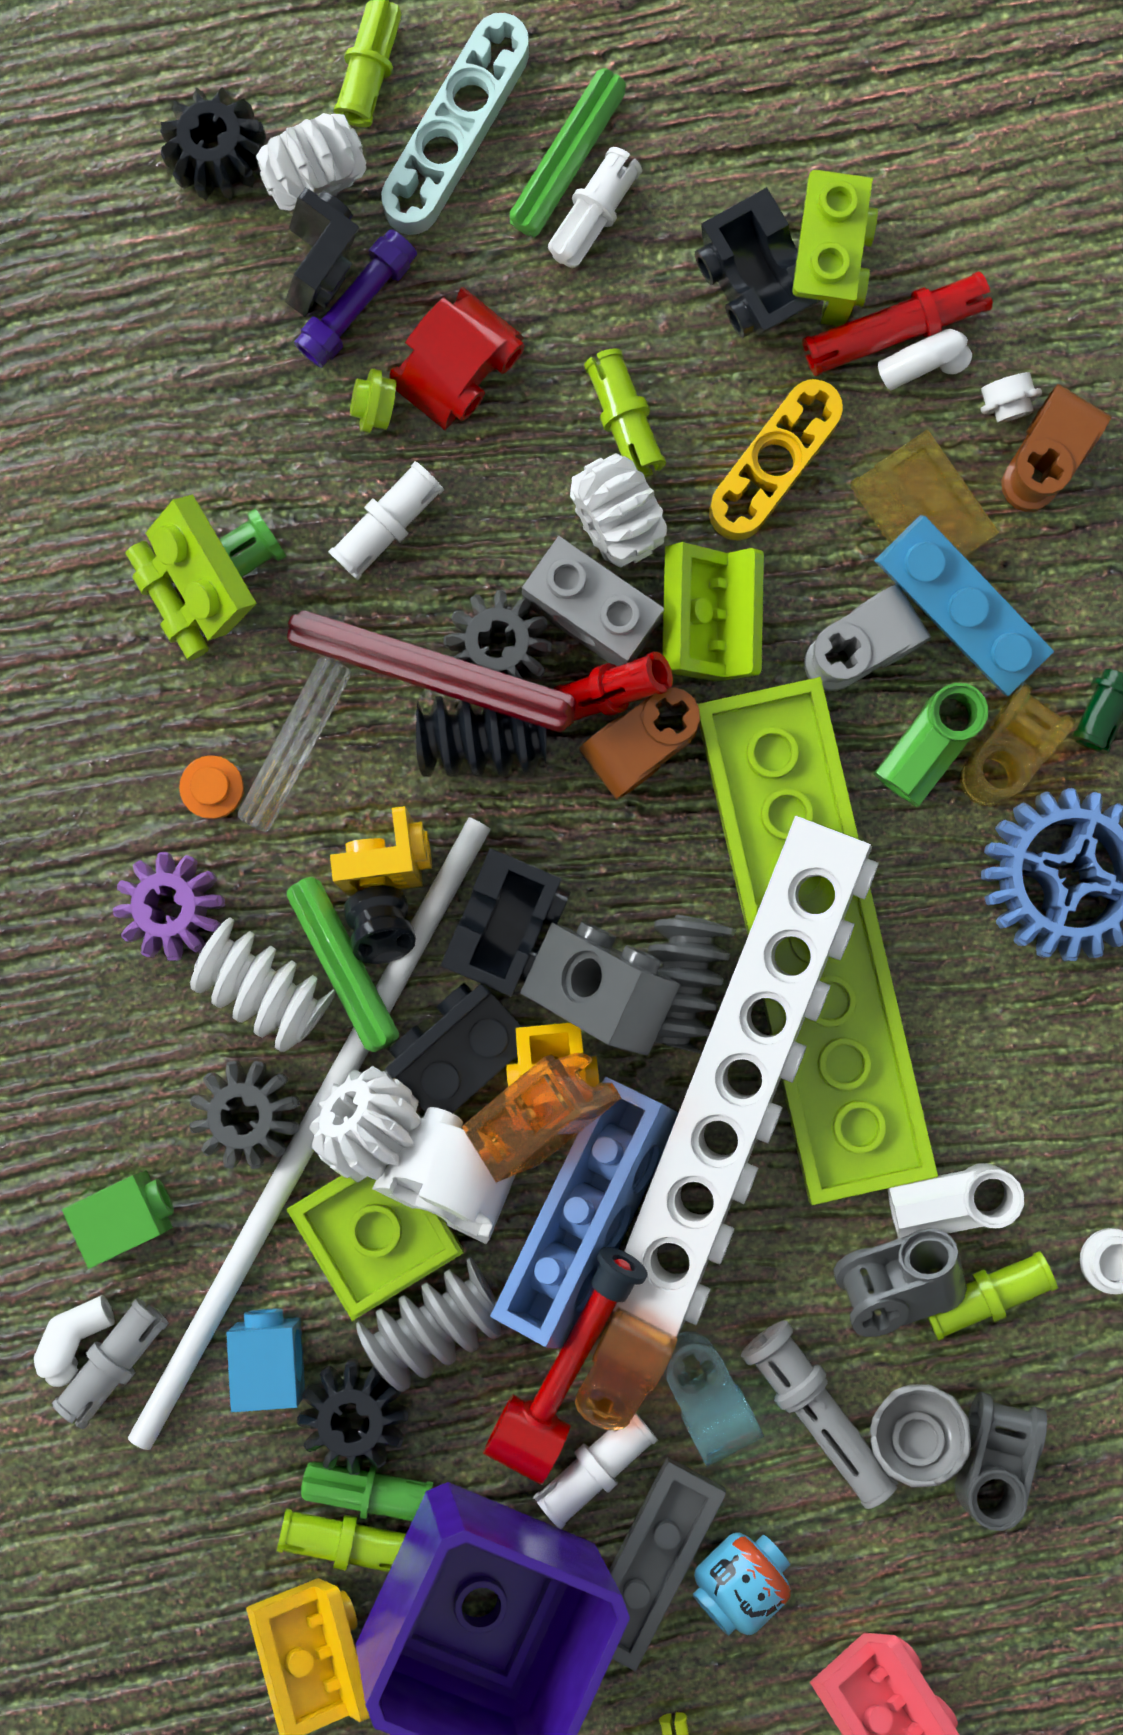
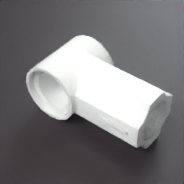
(949, 1203)

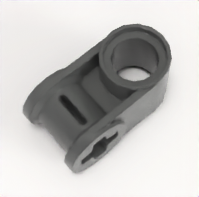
(899, 1281)
(1001, 1456)

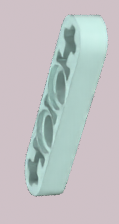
(462, 127)

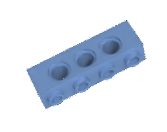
(582, 1214)

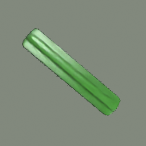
(567, 152)
(341, 966)

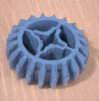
(1057, 899)

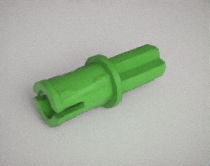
(363, 1492)

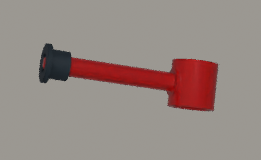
(529, 1432)

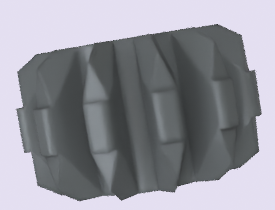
(500, 620)
(236, 1135)

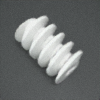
(258, 987)

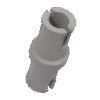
(110, 1363)

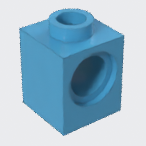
(265, 1361)

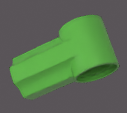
(930, 746)

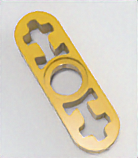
(787, 414)

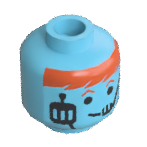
(742, 1583)

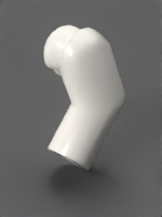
(942, 350)
(62, 1336)

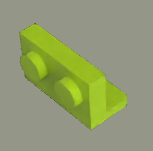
(832, 243)
(713, 612)

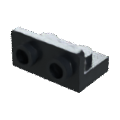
(458, 1051)

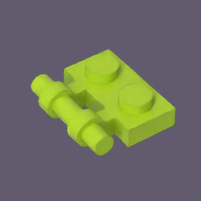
(202, 572)

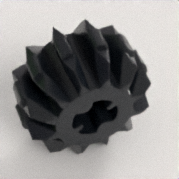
(205, 122)
(336, 1431)

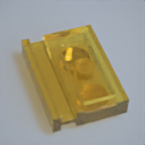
(924, 483)

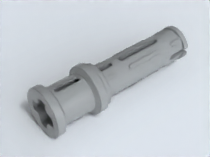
(803, 1391)

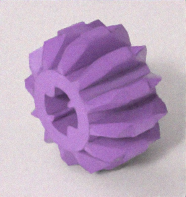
(149, 918)

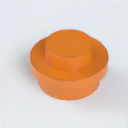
(211, 787)

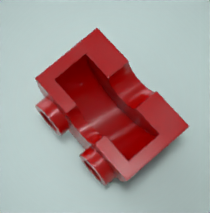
(452, 356)

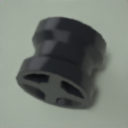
(379, 924)

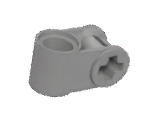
(871, 636)

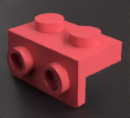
(880, 1691)

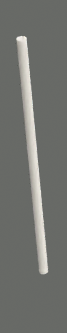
(299, 1150)

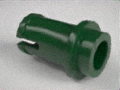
(1102, 713)

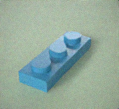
(964, 605)

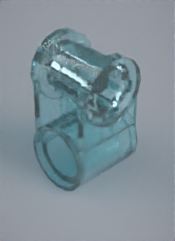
(712, 1403)

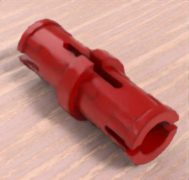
(614, 687)

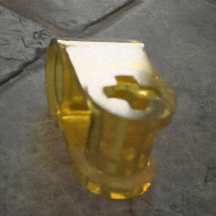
(1019, 739)

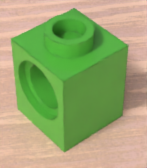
(119, 1217)

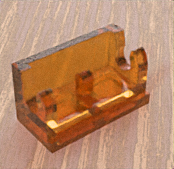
(537, 1115)

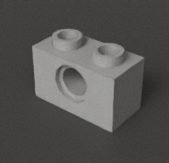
(592, 604)

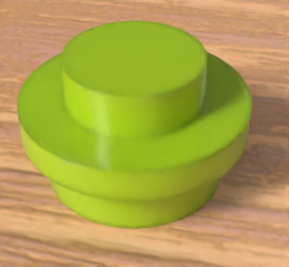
(373, 401)

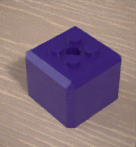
(504, 1673)

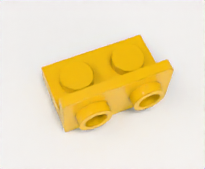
(372, 864)

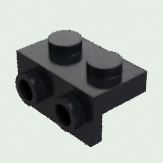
(328, 228)

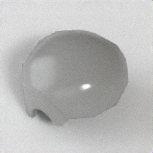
(920, 1435)

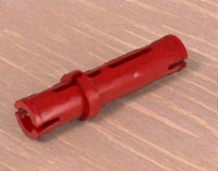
(917, 316)

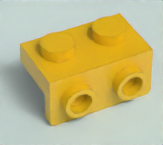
(309, 1656)

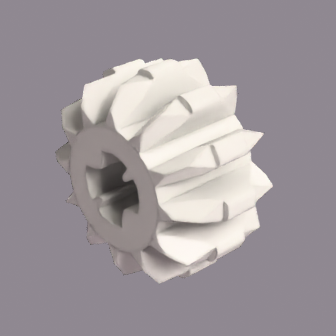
(313, 155)
(618, 510)
(365, 1124)

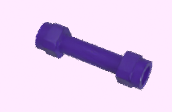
(389, 258)

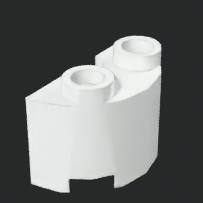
(446, 1177)

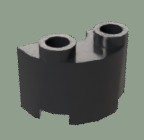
(753, 262)
(504, 922)

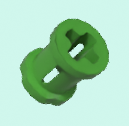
(244, 535)

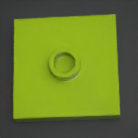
(370, 1241)

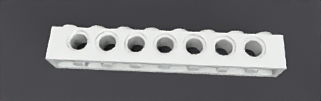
(808, 852)

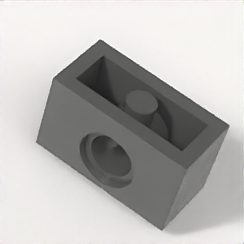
(600, 988)

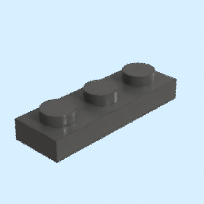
(660, 1551)

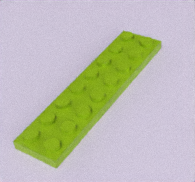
(856, 1087)

